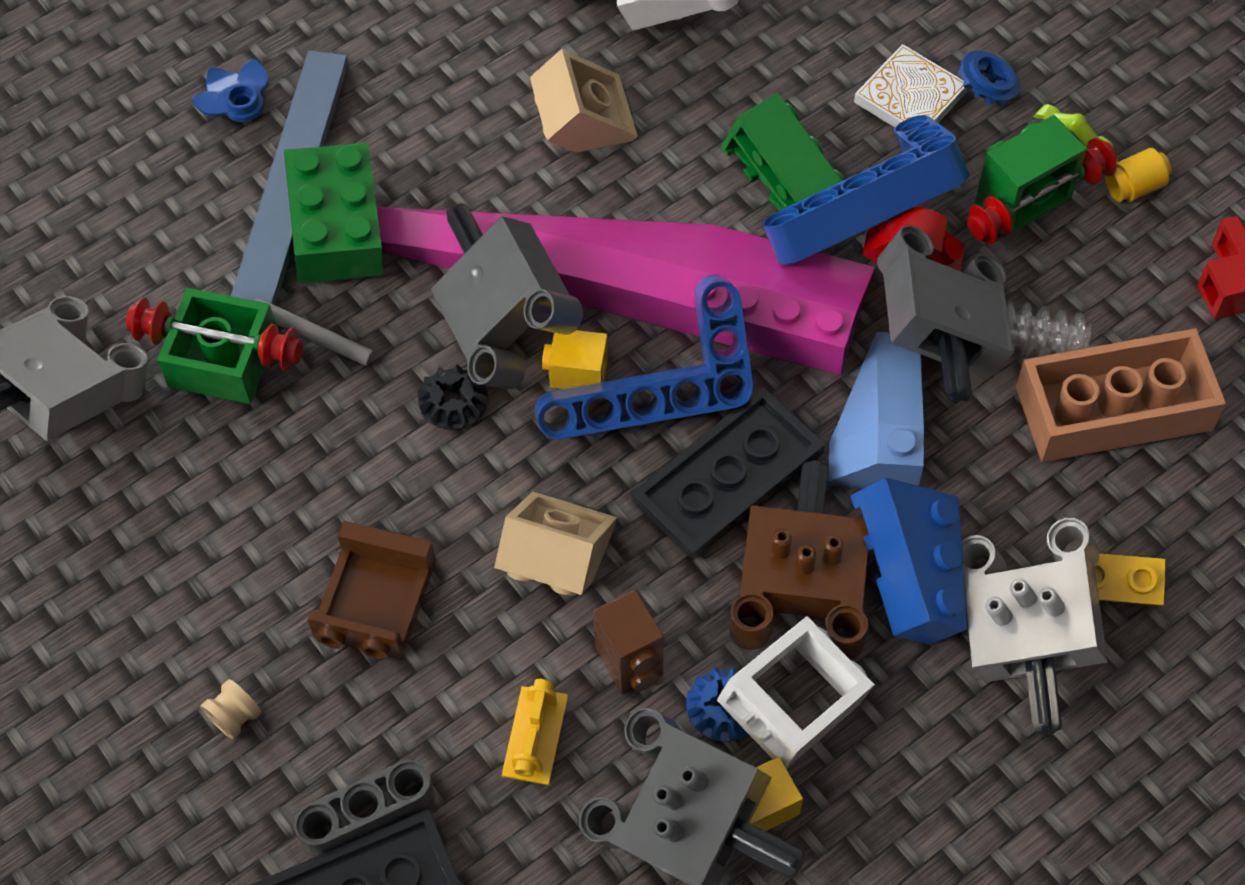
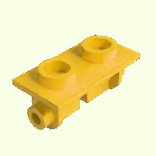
(1130, 579)
(535, 733)

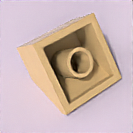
(581, 104)
(554, 543)

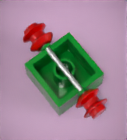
(1034, 176)
(215, 343)

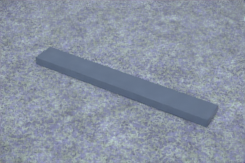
(305, 127)

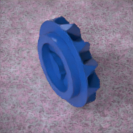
(999, 82)
(707, 719)

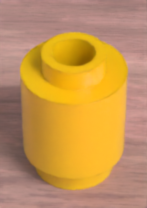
(1139, 175)

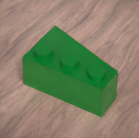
(780, 152)

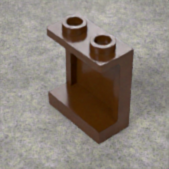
(374, 591)

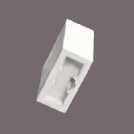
(766, 720)

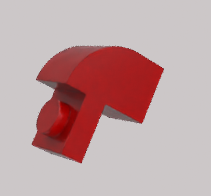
(946, 249)
(1224, 278)

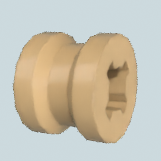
(231, 709)

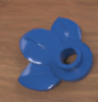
(234, 94)

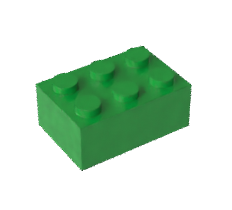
(333, 213)

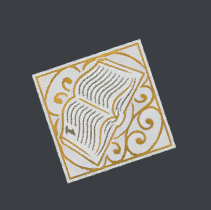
(910, 87)

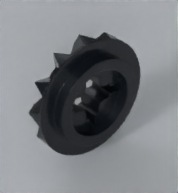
(454, 413)

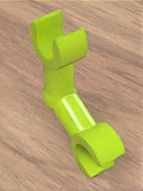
(1074, 122)

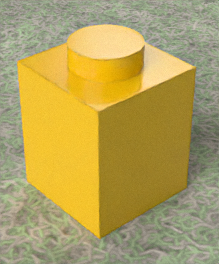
(576, 359)
(781, 798)

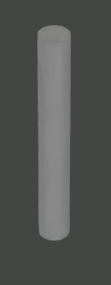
(321, 335)

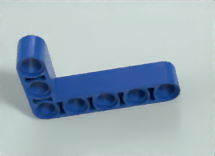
(924, 169)
(666, 383)

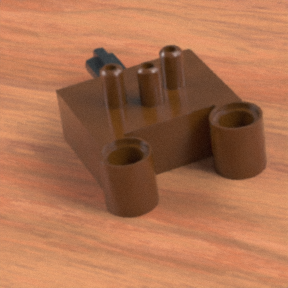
(803, 567)

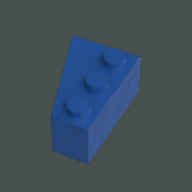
(918, 557)

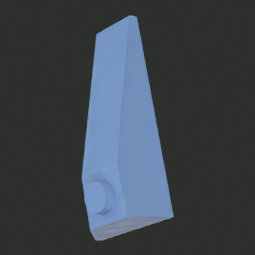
(881, 421)

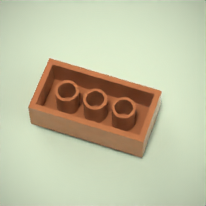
(1119, 395)

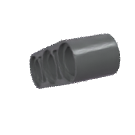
(377, 788)

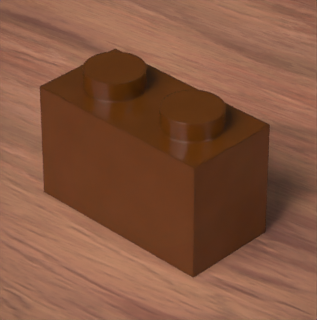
(629, 643)

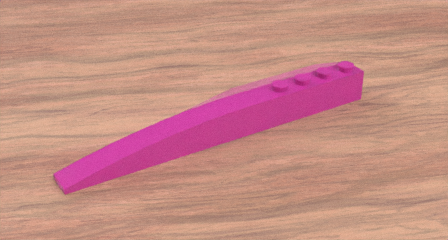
(652, 269)

